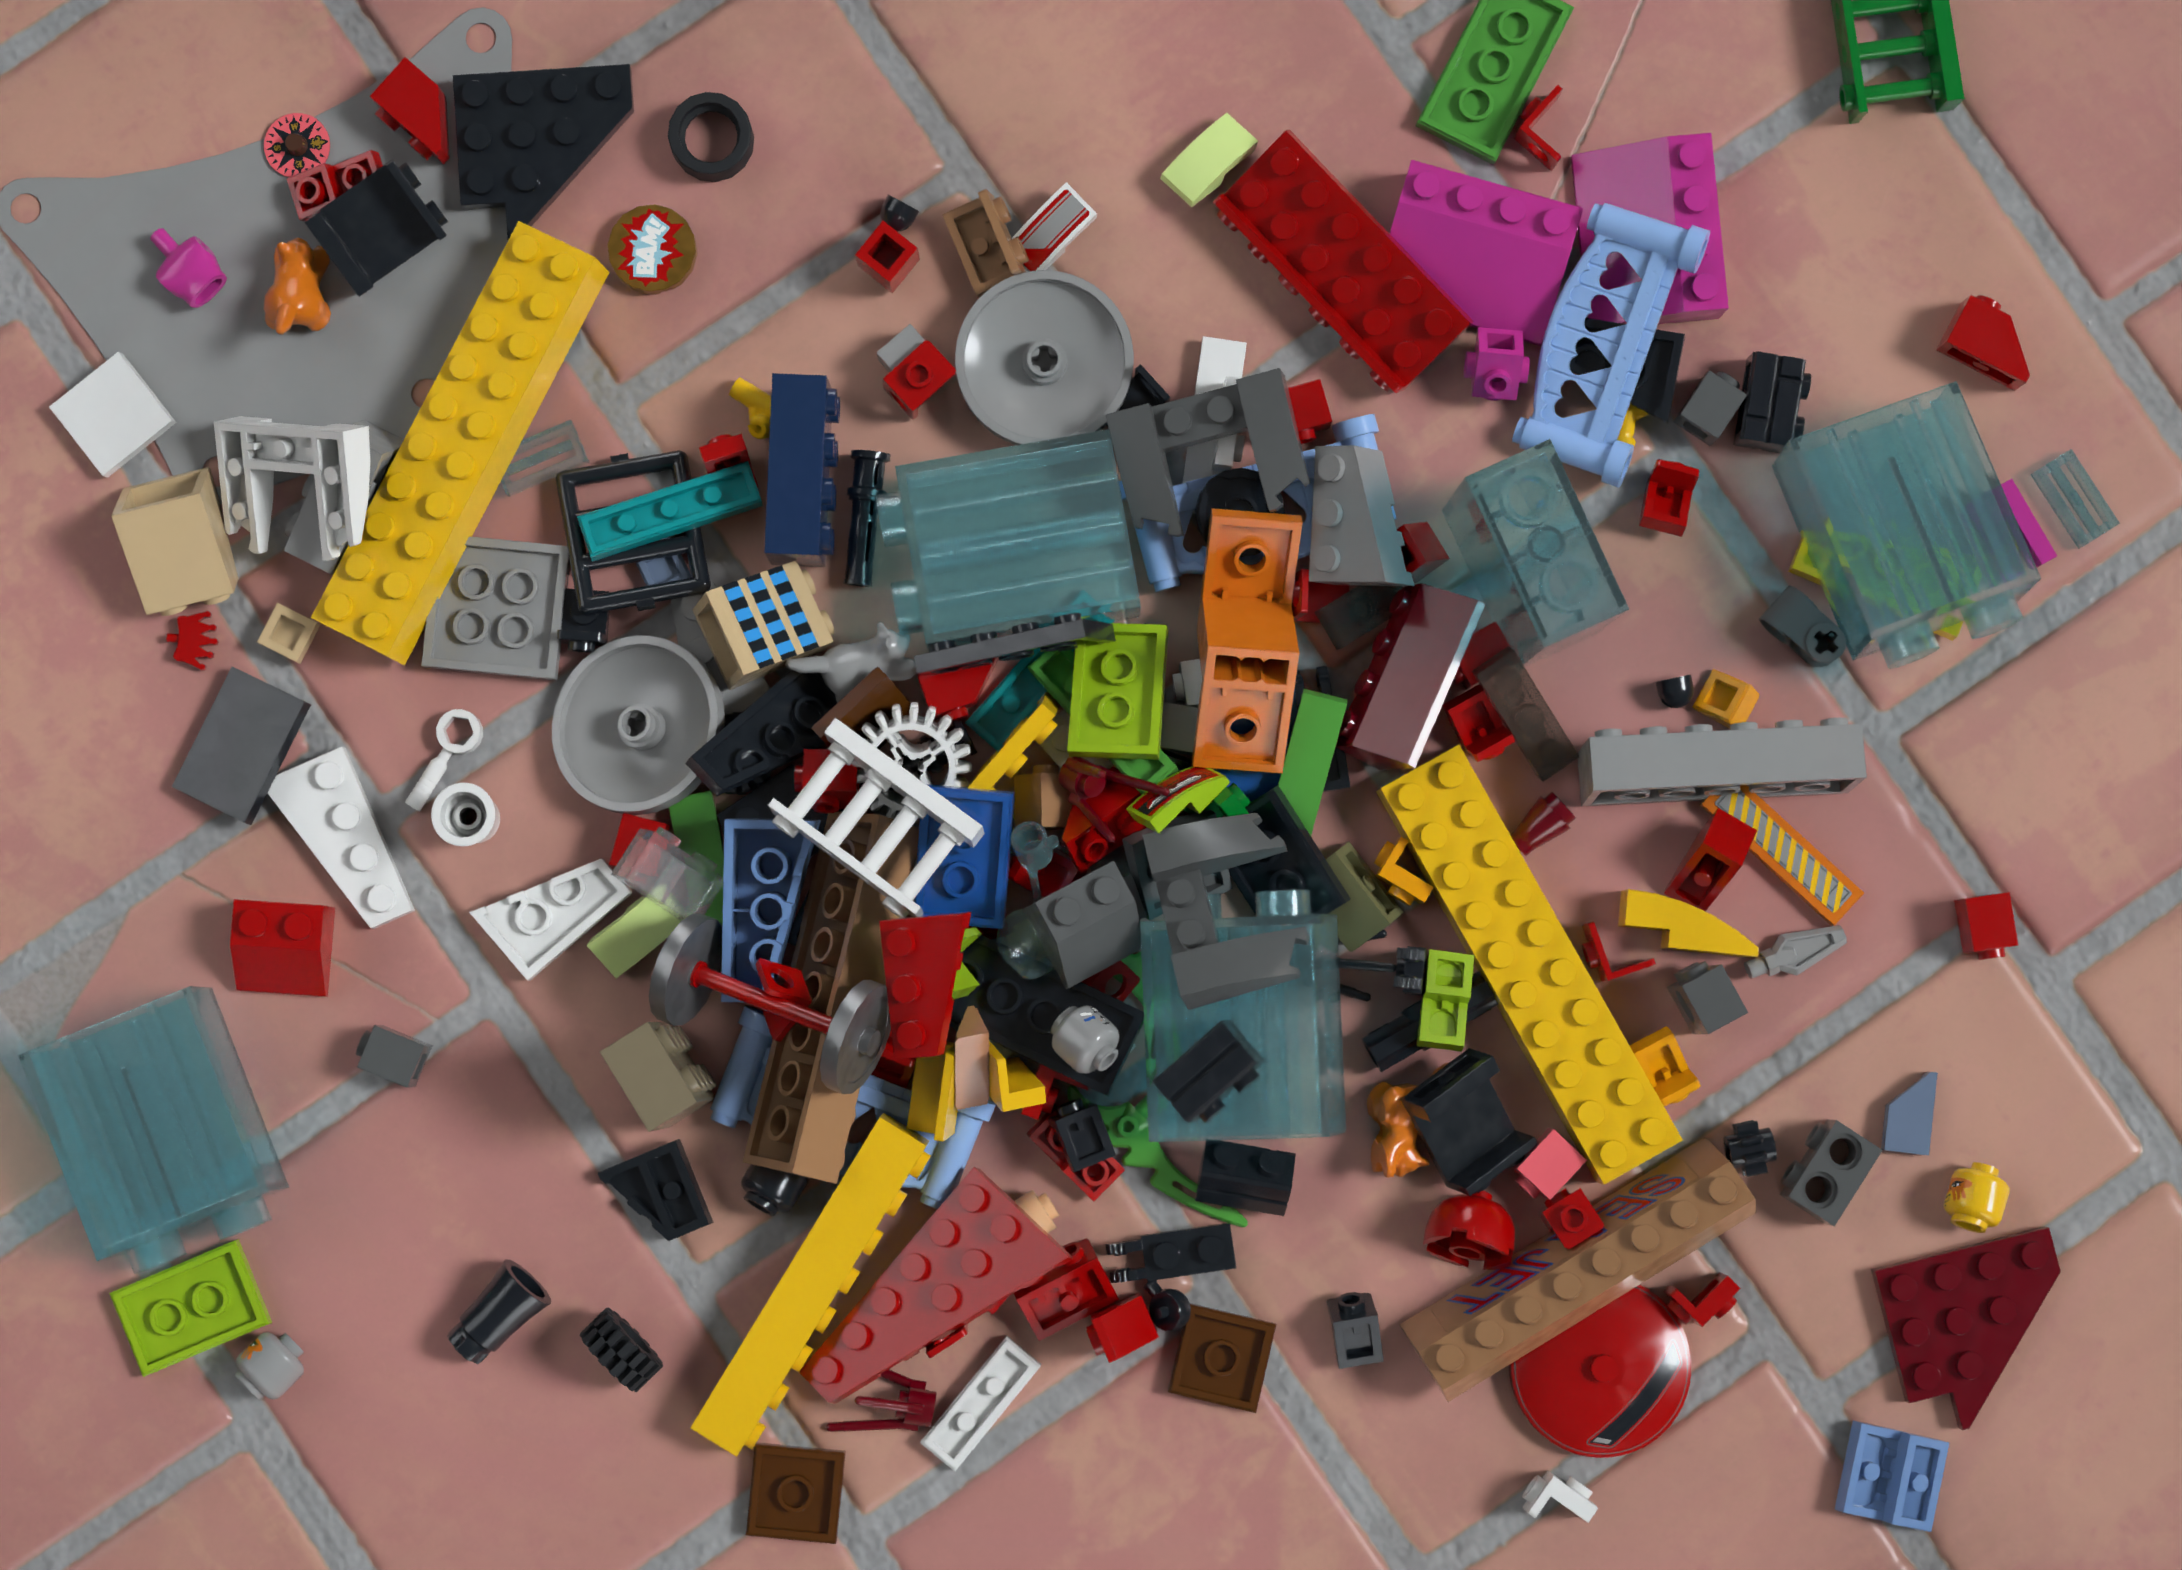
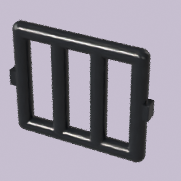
(581, 562)

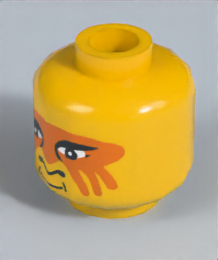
(1976, 1197)

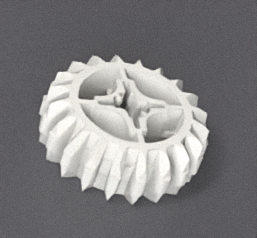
(928, 751)

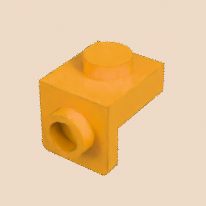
(1403, 884)
(1665, 1066)

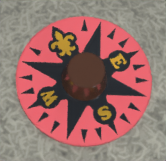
(296, 144)

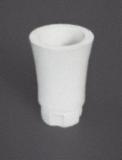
(450, 815)

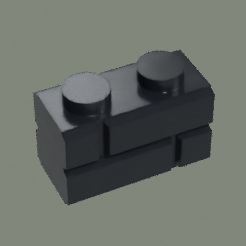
(1772, 402)
(1210, 1072)
(1245, 1177)

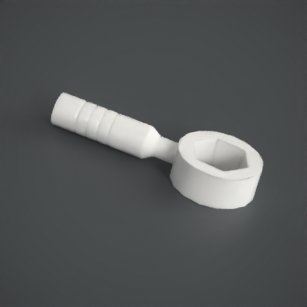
(439, 764)

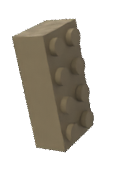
(659, 1074)

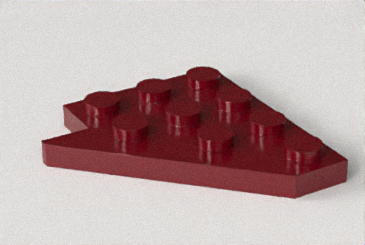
(1963, 1315)

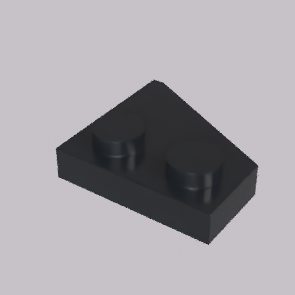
(662, 1189)

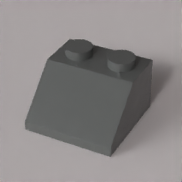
(1087, 924)

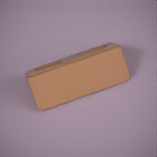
(971, 1061)

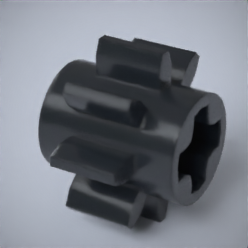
(1750, 1148)

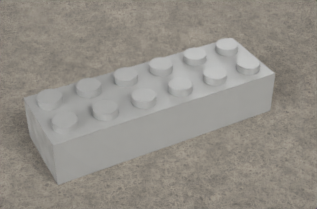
(1710, 762)

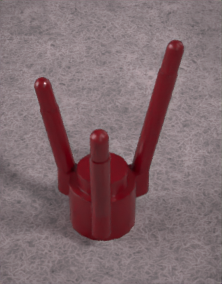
(1088, 781)
(913, 1406)

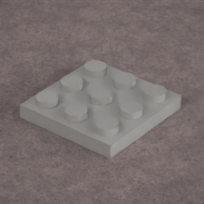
(500, 611)

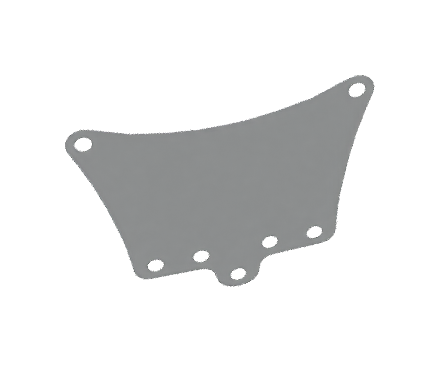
(223, 355)

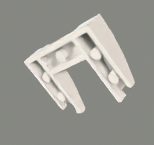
(256, 447)

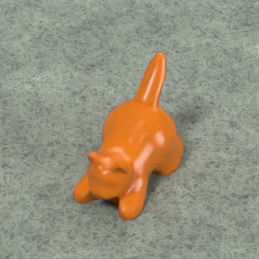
(296, 285)
(1395, 1146)

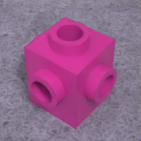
(1497, 364)

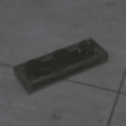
(1525, 713)

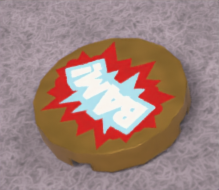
(652, 249)

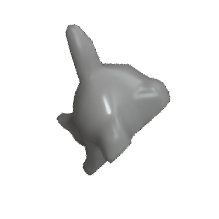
(851, 662)

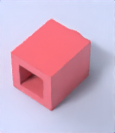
(1548, 1165)

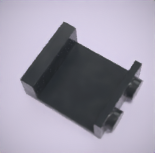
(377, 225)
(1466, 1123)

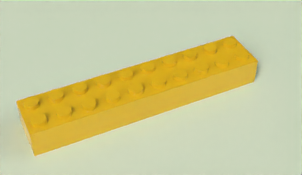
(461, 442)
(1529, 966)

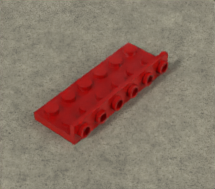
(1342, 263)

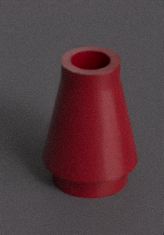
(1542, 823)

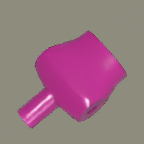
(188, 269)

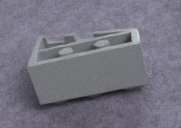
(1354, 521)
(304, 525)

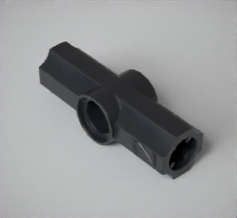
(1399, 1037)

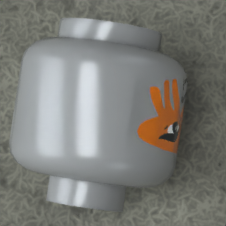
(270, 1365)

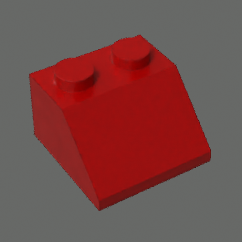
(282, 947)

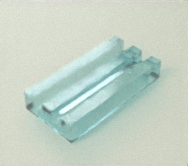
(568, 427)
(2060, 507)

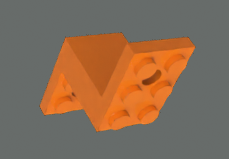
(1247, 641)

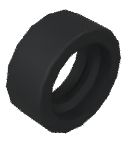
(691, 109)

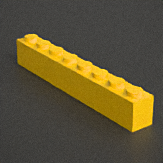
(810, 1284)

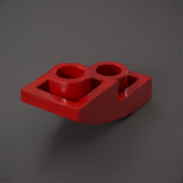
(325, 182)
(1092, 1179)

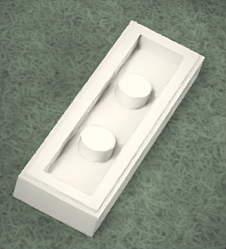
(980, 1403)

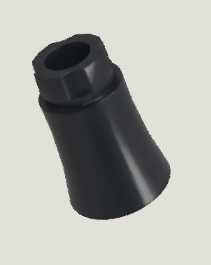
(498, 1312)

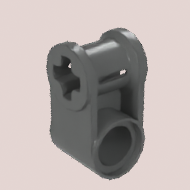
(1797, 621)

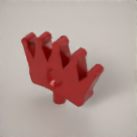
(191, 639)

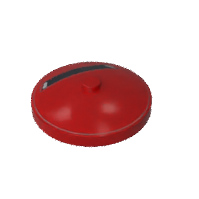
(1608, 1378)

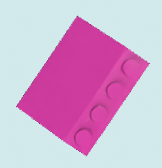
(1668, 182)
(1487, 245)

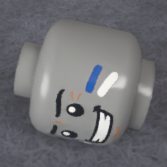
(1085, 1039)

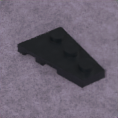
(1658, 376)

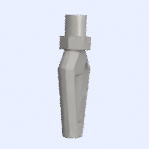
(1796, 951)

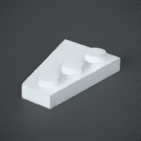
(552, 916)

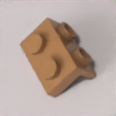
(985, 241)

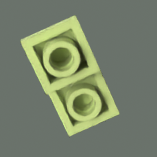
(1208, 159)
(632, 936)

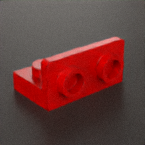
(1067, 1292)

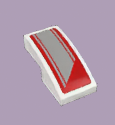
(1054, 227)

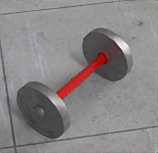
(691, 969)

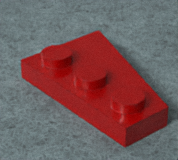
(920, 977)

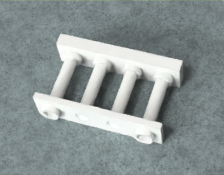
(881, 775)

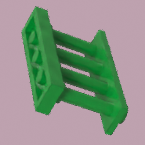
(1934, 41)

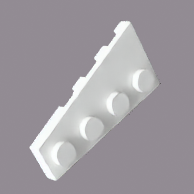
(340, 828)

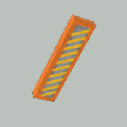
(1790, 855)

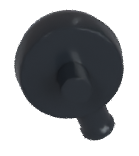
(1168, 1307)

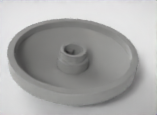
(1043, 357)
(633, 723)

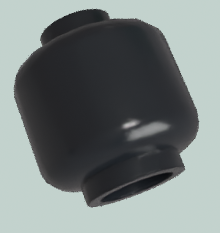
(772, 1189)

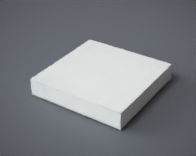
(112, 414)

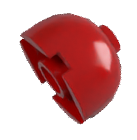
(1472, 1230)

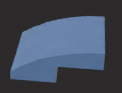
(1892, 1476)

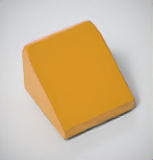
(1726, 699)

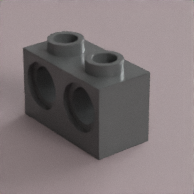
(1839, 1179)

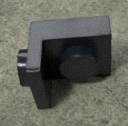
(581, 630)
(1082, 1134)
(1355, 1330)

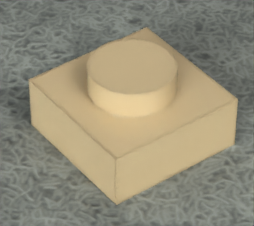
(288, 633)

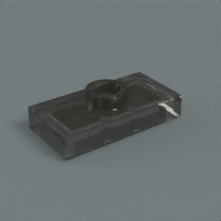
(1356, 613)

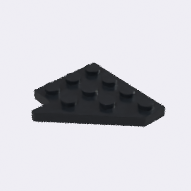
(533, 133)

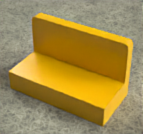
(1013, 1083)
(933, 1095)

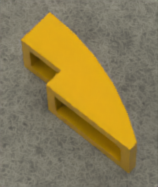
(1682, 925)

